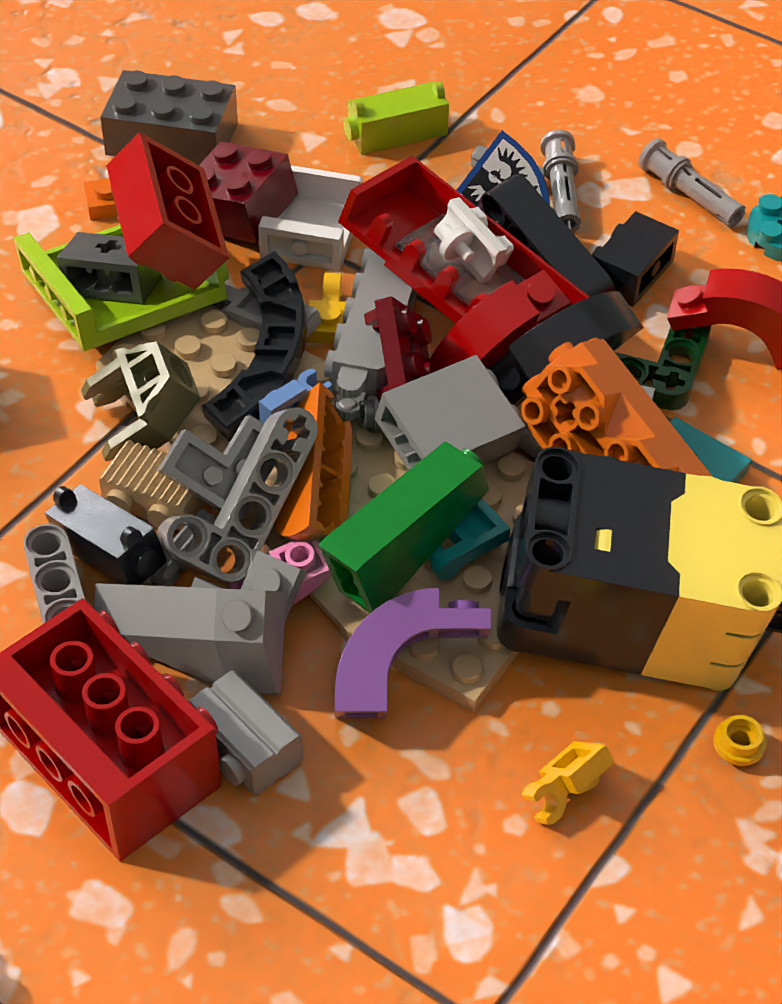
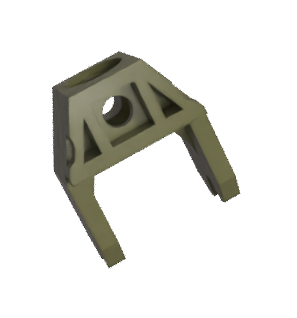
(159, 389)

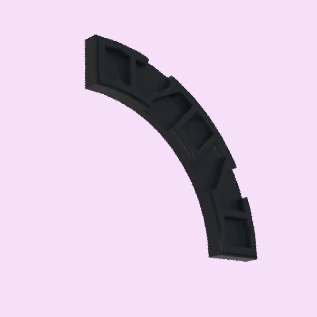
(276, 351)

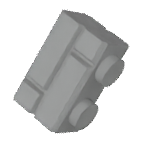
(251, 734)

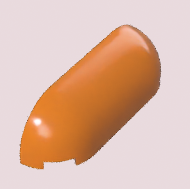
(322, 488)

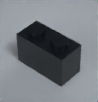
(637, 255)

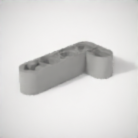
(248, 489)

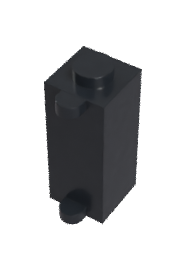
(106, 535)

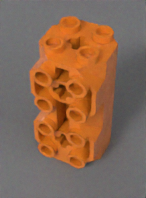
(599, 409)

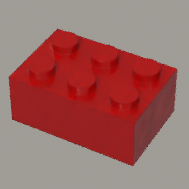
(166, 212)

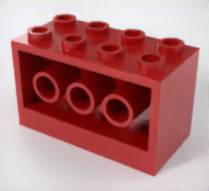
(106, 728)

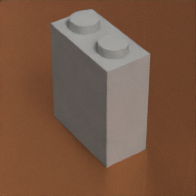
(452, 406)

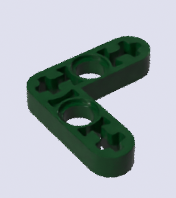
(668, 372)

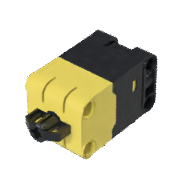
(641, 569)

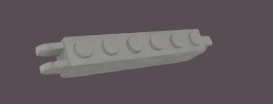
(358, 362)

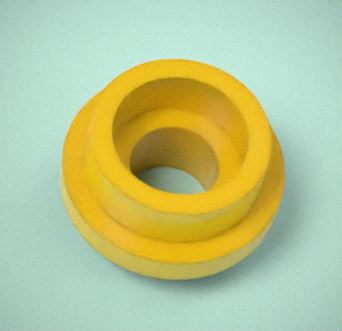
(741, 729)

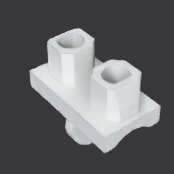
(468, 238)

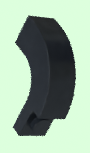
(598, 316)

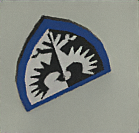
(498, 163)

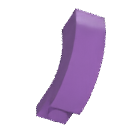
(388, 632)

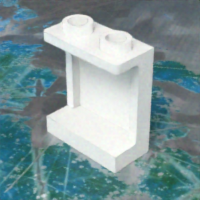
(309, 226)

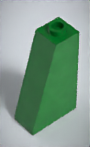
(403, 526)

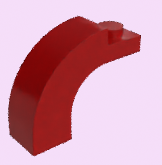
(735, 299)
(500, 321)

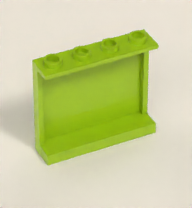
(101, 320)

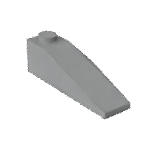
(203, 629)

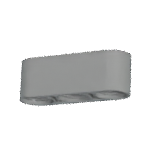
(52, 570)

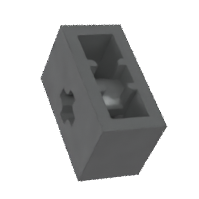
(102, 269)

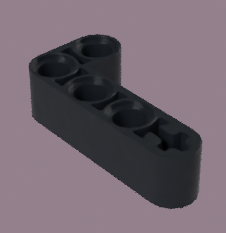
(535, 224)

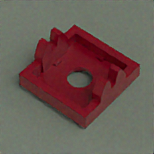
(403, 342)

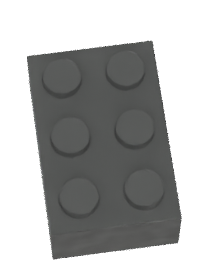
(172, 110)

